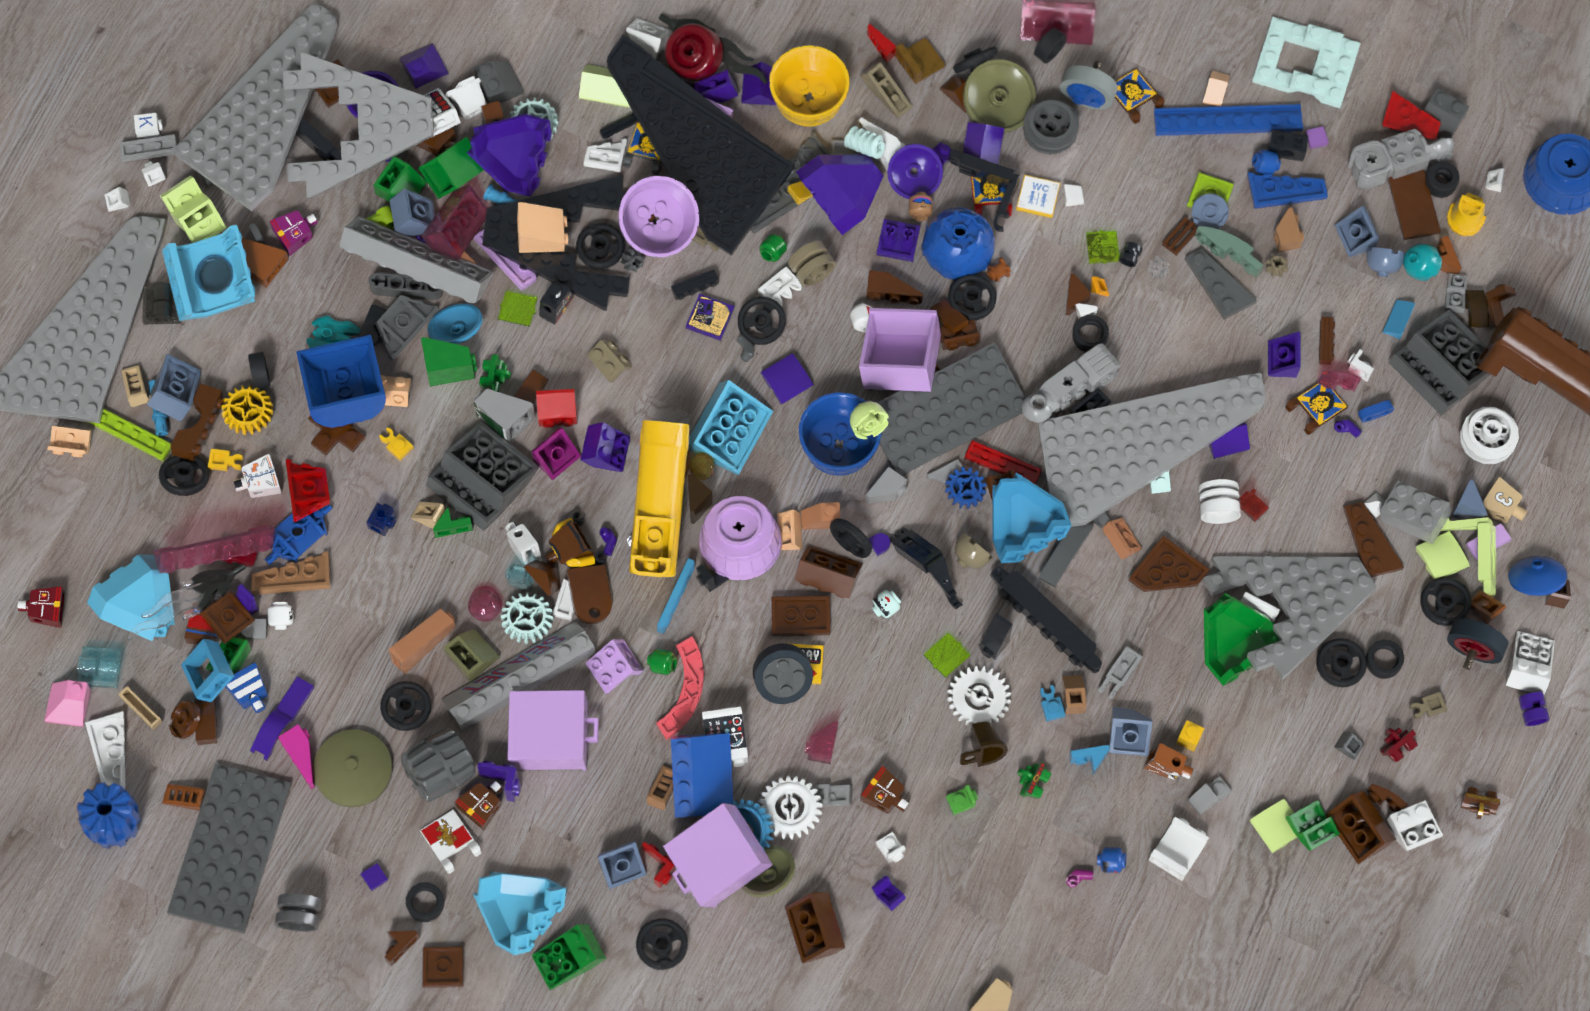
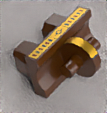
(1480, 804)

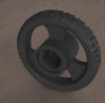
(974, 59)
(594, 231)
(976, 290)
(744, 322)
(183, 475)
(849, 537)
(1434, 589)
(1324, 658)
(396, 692)
(645, 937)

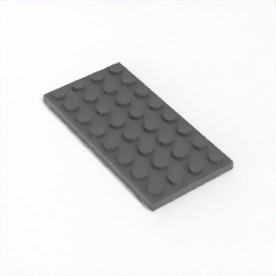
(962, 405)
(229, 848)

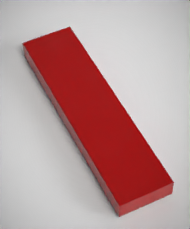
(1000, 462)

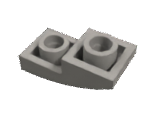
(1455, 293)

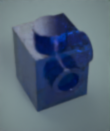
(381, 519)

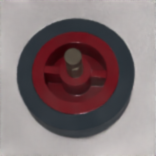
(1477, 642)

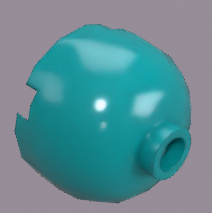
(1422, 261)

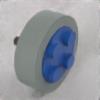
(1088, 86)

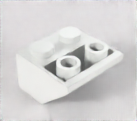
(1414, 826)

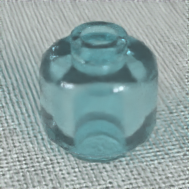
(518, 576)

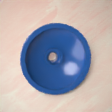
(1537, 575)

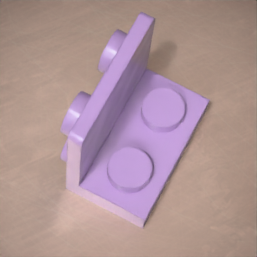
(613, 664)

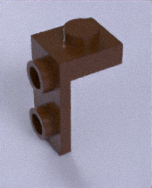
(1494, 300)

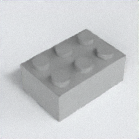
(1415, 512)

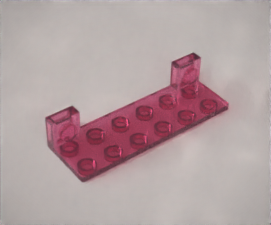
(206, 552)

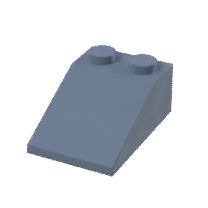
(174, 388)

